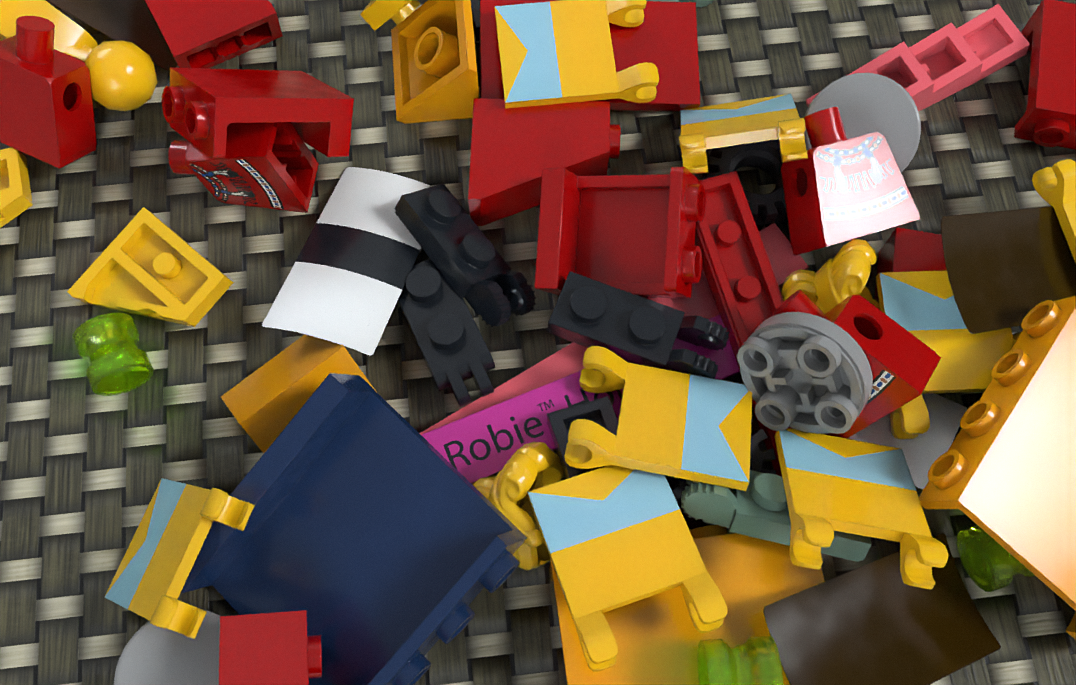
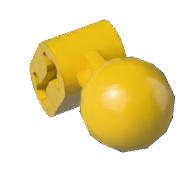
(119, 70)

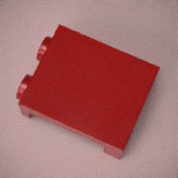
(1052, 79)
(207, 100)
(621, 231)

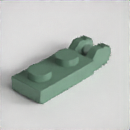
(760, 513)

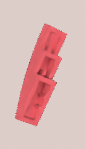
(951, 57)

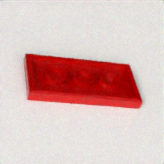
(663, 39)

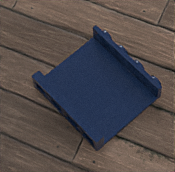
(362, 535)

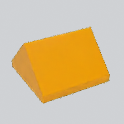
(435, 63)
(281, 387)

